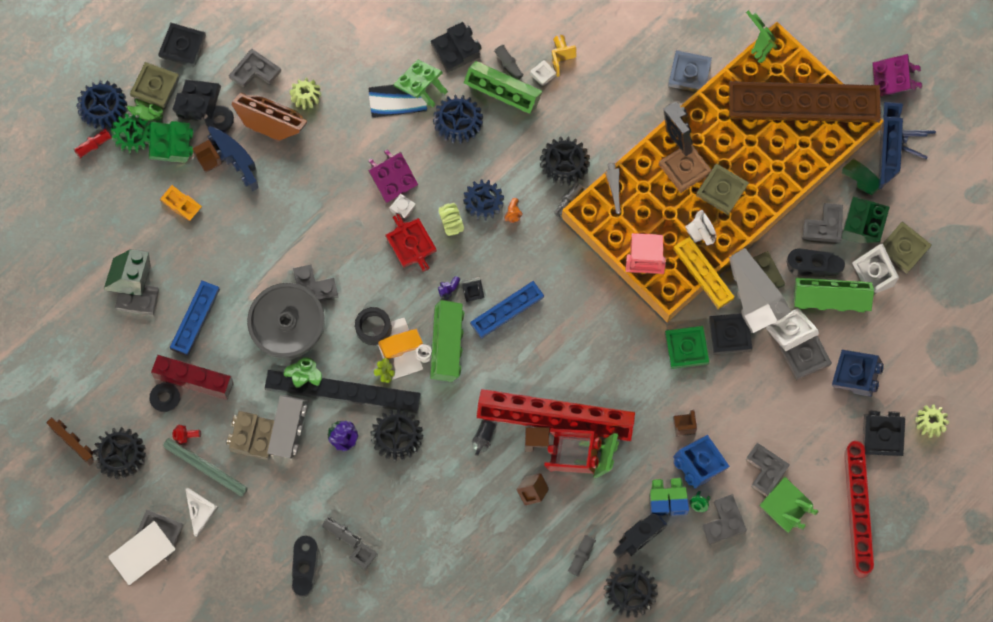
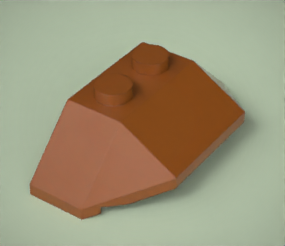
(268, 116)

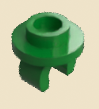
(699, 503)

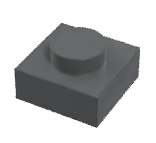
(363, 556)

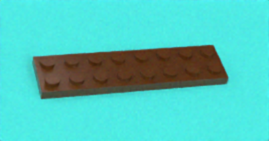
(804, 102)

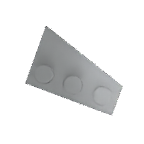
(287, 426)

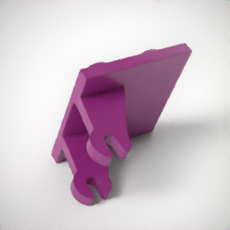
(894, 75)
(392, 176)

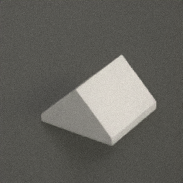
(876, 268)

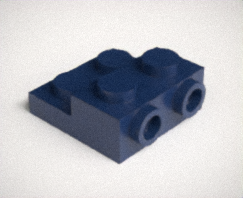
(858, 372)

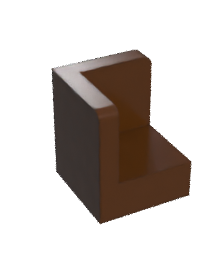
(207, 156)
(685, 424)
(536, 438)
(532, 489)

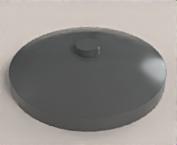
(286, 320)

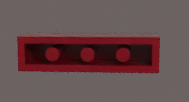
(192, 377)

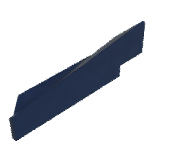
(890, 142)

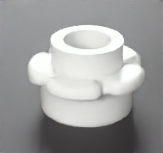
(423, 348)

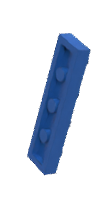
(507, 309)
(194, 318)

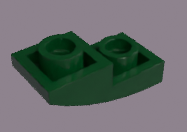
(865, 178)

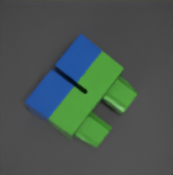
(677, 498)

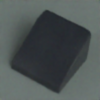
(472, 289)

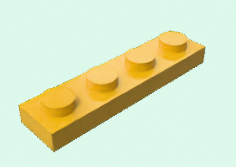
(703, 272)

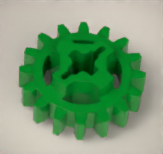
(139, 134)

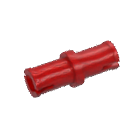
(92, 143)

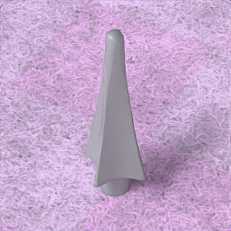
(613, 180)

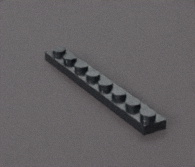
(346, 392)

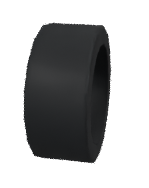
(369, 312)

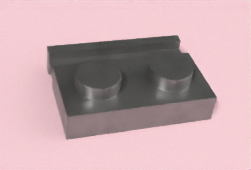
(138, 304)

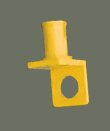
(562, 52)

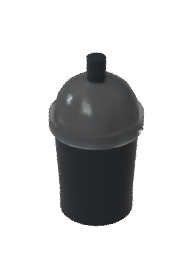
(482, 440)

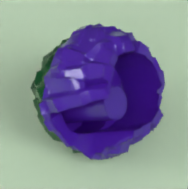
(343, 435)

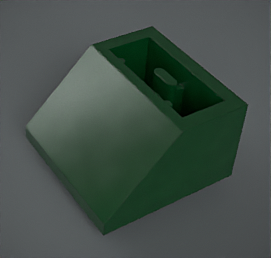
(864, 221)

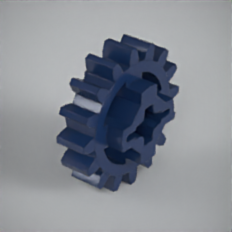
(477, 194)

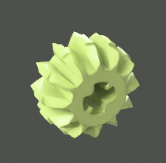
(304, 88)
(451, 219)
(926, 415)

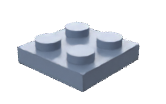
(689, 71)

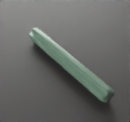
(205, 467)

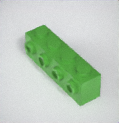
(502, 87)
(833, 294)
(446, 341)

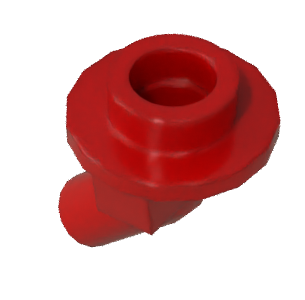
(181, 434)

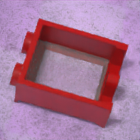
(574, 451)

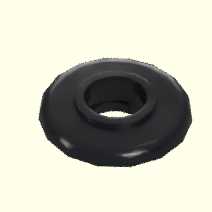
(221, 110)
(164, 406)

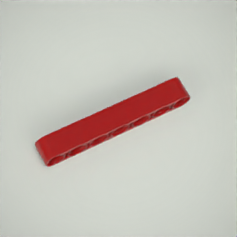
(859, 518)

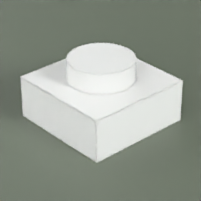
(543, 73)
(402, 206)

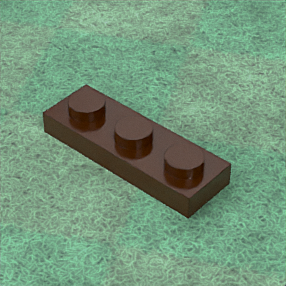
(71, 440)

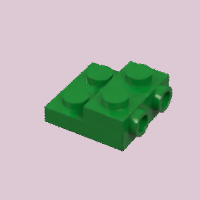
(170, 141)

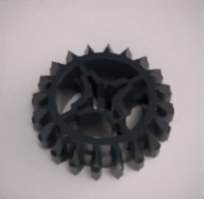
(556, 150)
(389, 435)
(126, 449)
(638, 593)

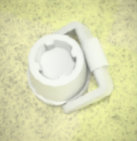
(701, 229)

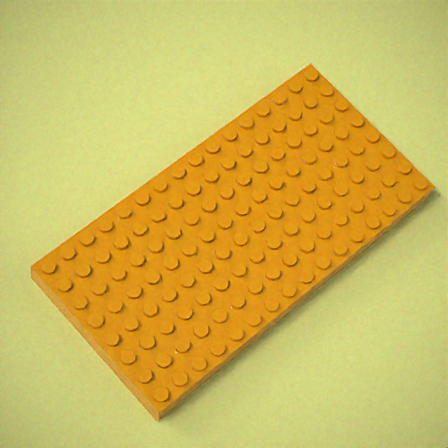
(775, 156)

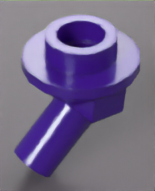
(445, 289)

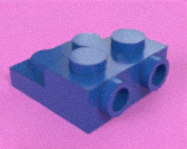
(700, 461)

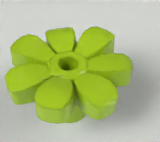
(384, 370)

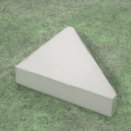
(200, 511)

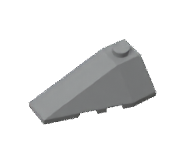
(759, 296)

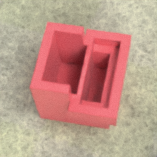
(646, 254)

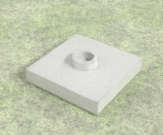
(792, 329)

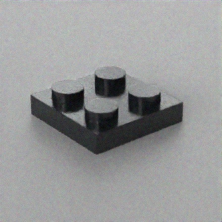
(182, 44)
(730, 334)

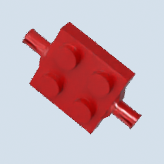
(411, 242)

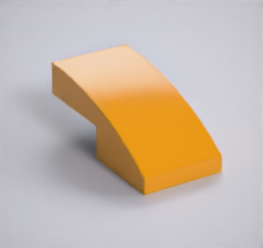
(180, 203)
(400, 343)

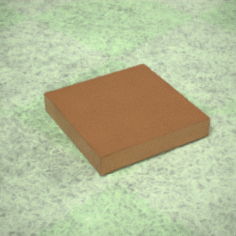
(685, 170)

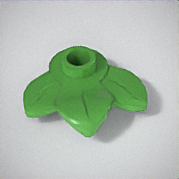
(146, 111)
(302, 374)

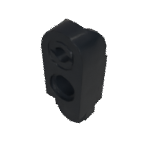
(830, 264)
(640, 535)
(304, 582)

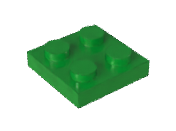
(687, 347)

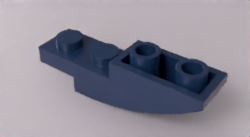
(234, 153)

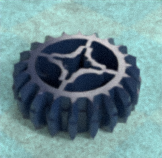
(444, 114)
(91, 115)

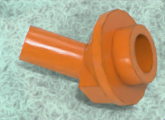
(513, 214)

